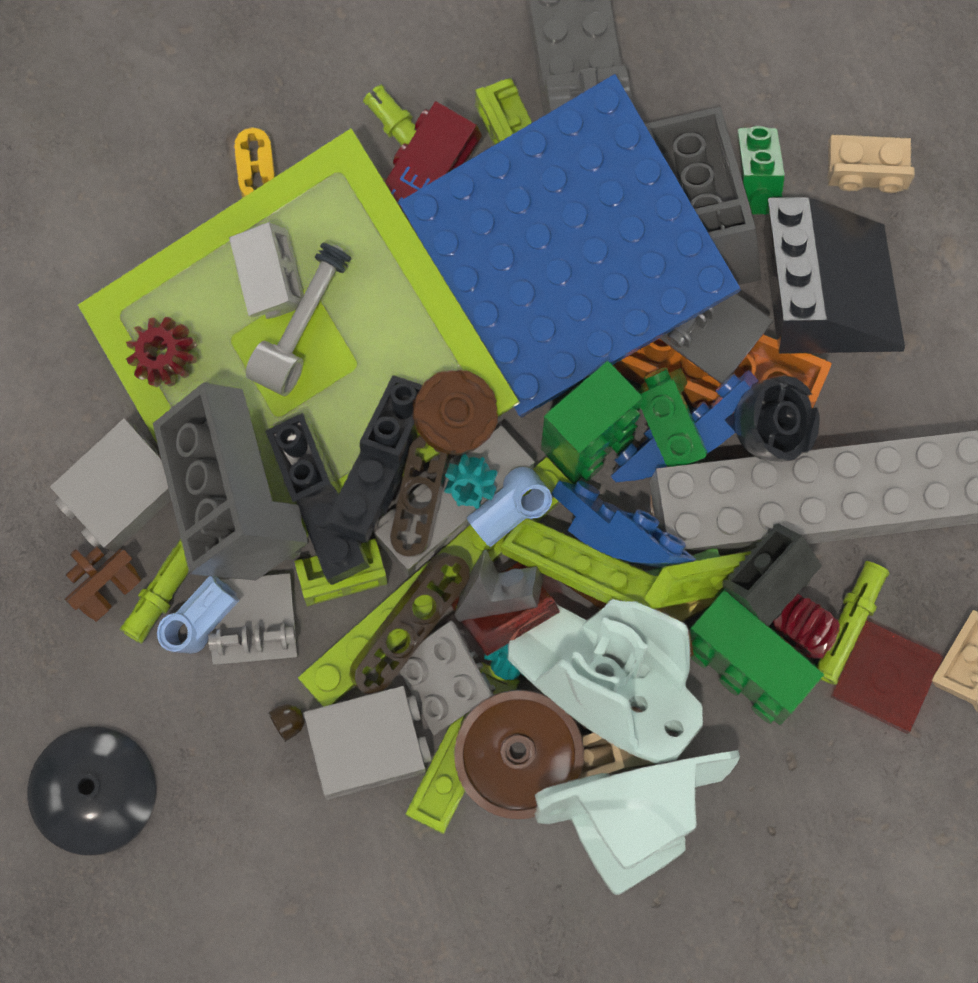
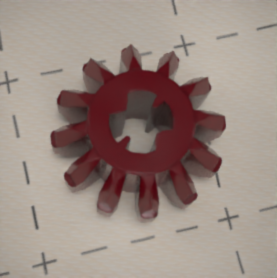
(158, 338)
(807, 627)

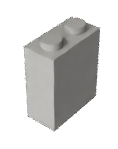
(114, 487)
(367, 742)

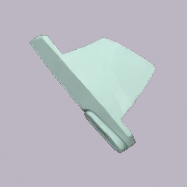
(615, 663)
(635, 817)

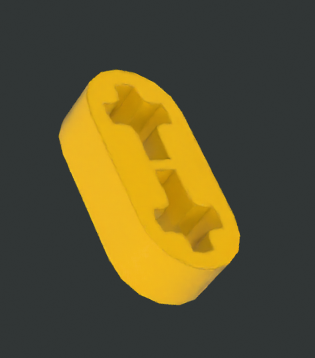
(245, 167)

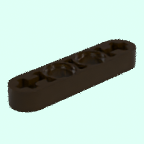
(415, 627)

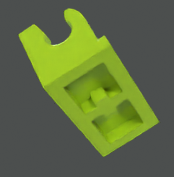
(501, 110)
(318, 589)

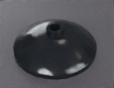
(112, 812)

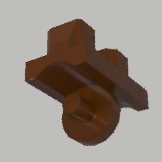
(86, 594)

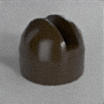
(287, 720)

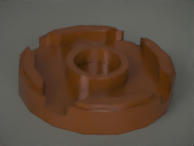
(455, 412)

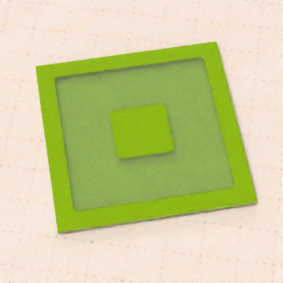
(371, 323)

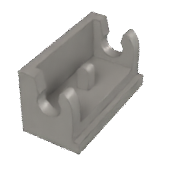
(267, 270)

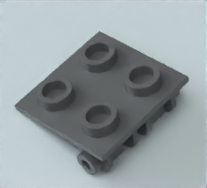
(720, 336)

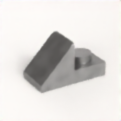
(498, 593)

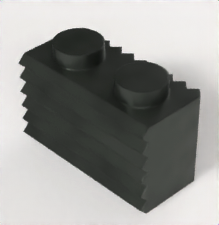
(773, 573)

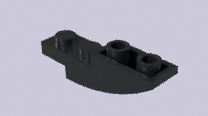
(379, 464)
(315, 492)

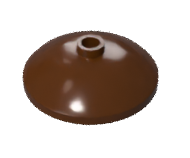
(508, 782)

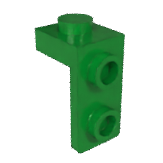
(760, 166)
(670, 417)

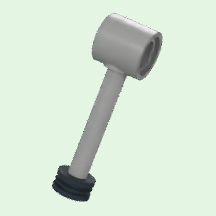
(276, 364)

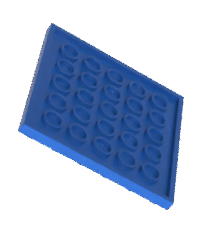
(570, 244)

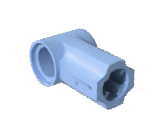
(509, 505)
(199, 614)

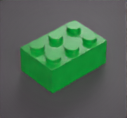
(591, 423)
(752, 659)

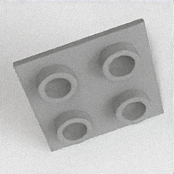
(258, 625)
(445, 678)

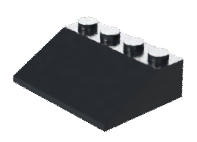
(830, 280)

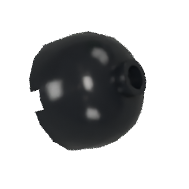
(777, 419)

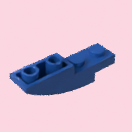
(712, 422)
(619, 532)

